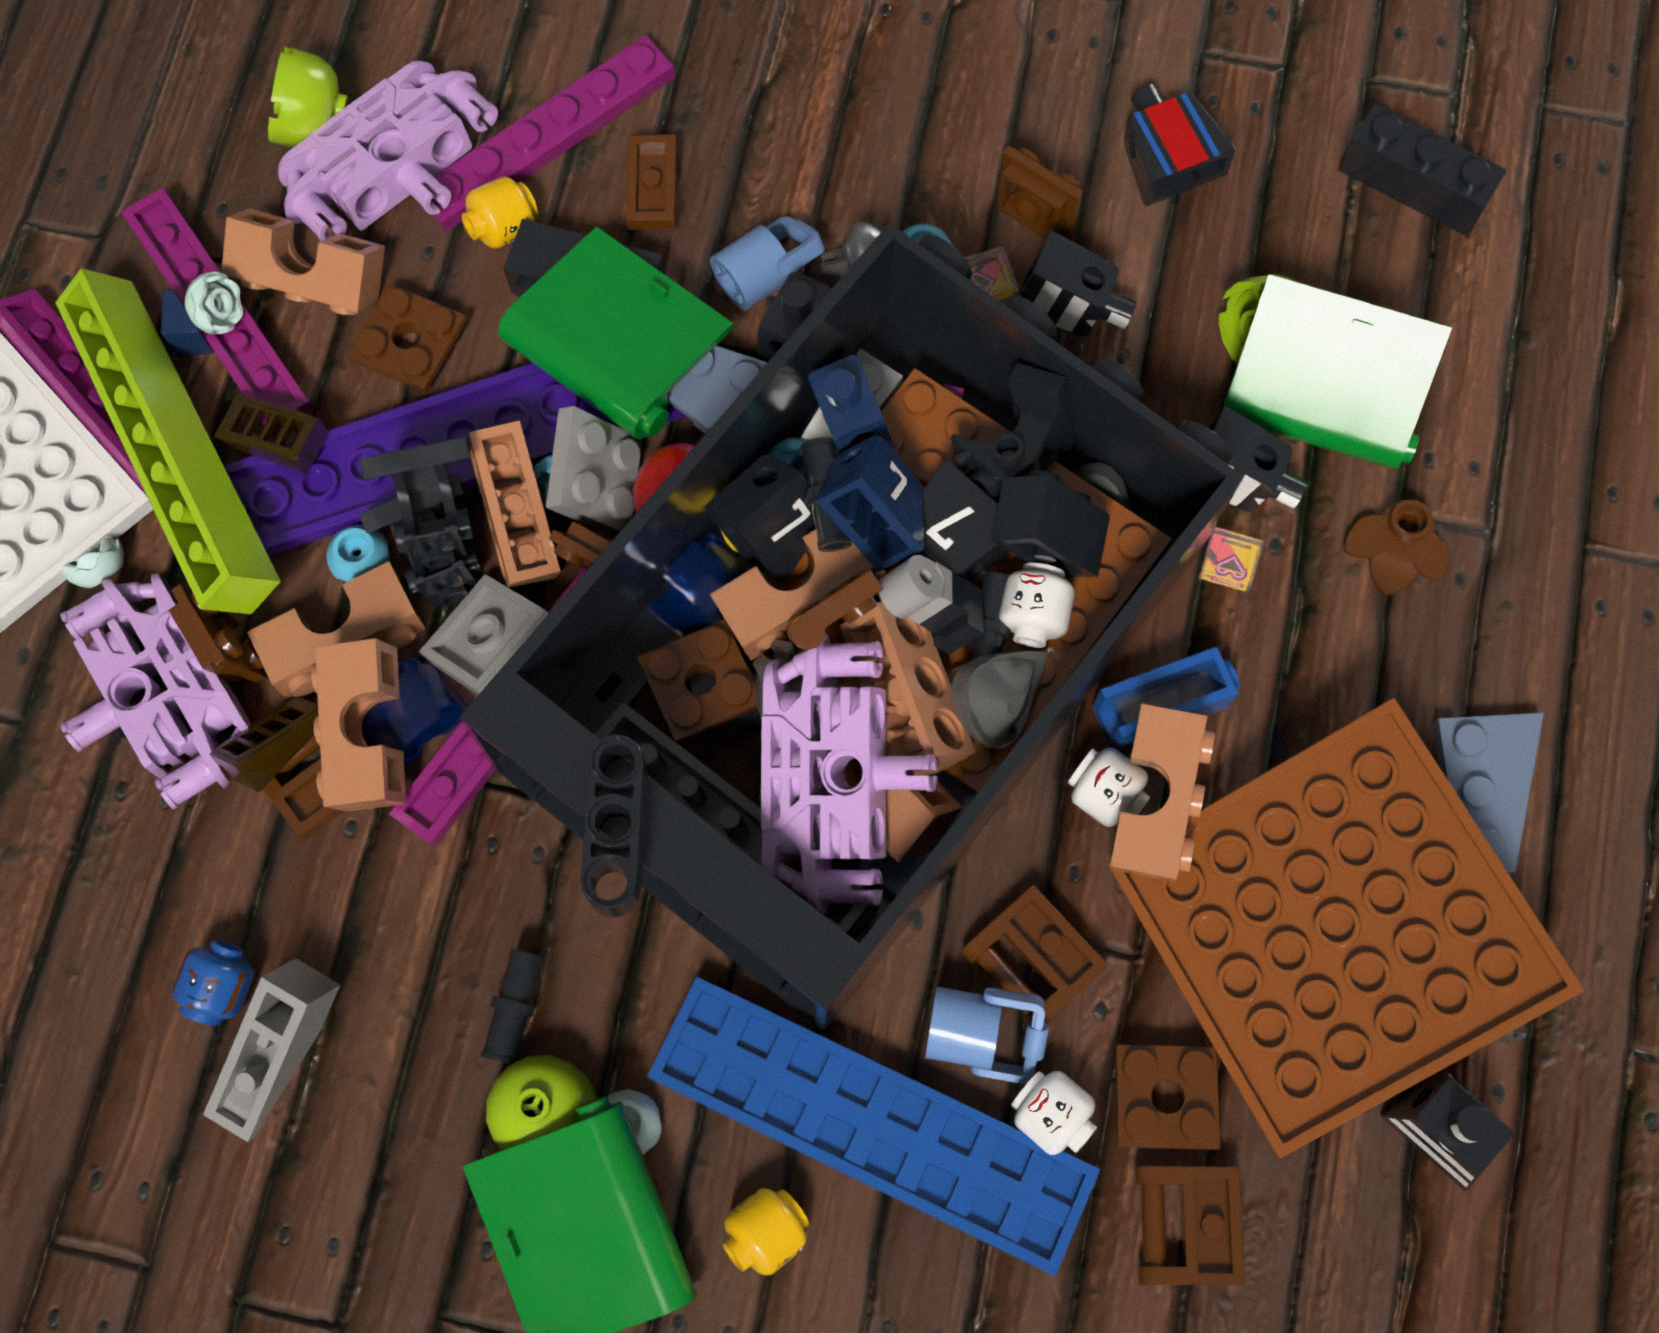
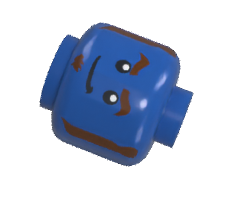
(213, 983)

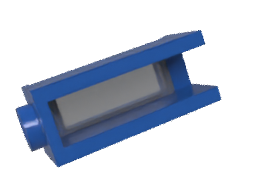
(1190, 685)

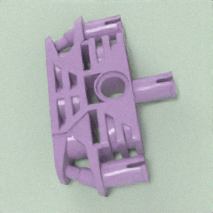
(384, 149)
(123, 669)
(800, 771)

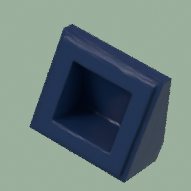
(179, 329)

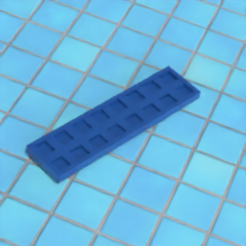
(875, 1125)

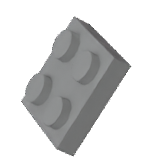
(593, 471)
(482, 633)

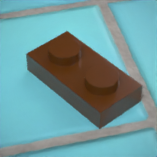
(651, 182)

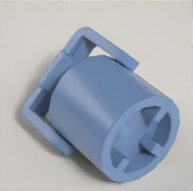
(759, 264)
(967, 1028)

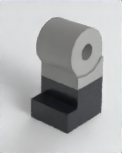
(935, 601)

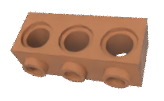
(513, 505)
(917, 689)

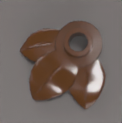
(1396, 553)

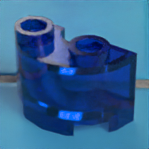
(692, 578)
(424, 711)

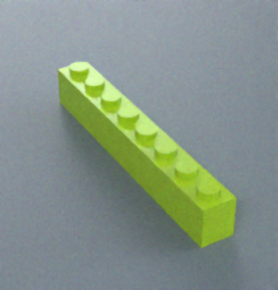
(167, 444)

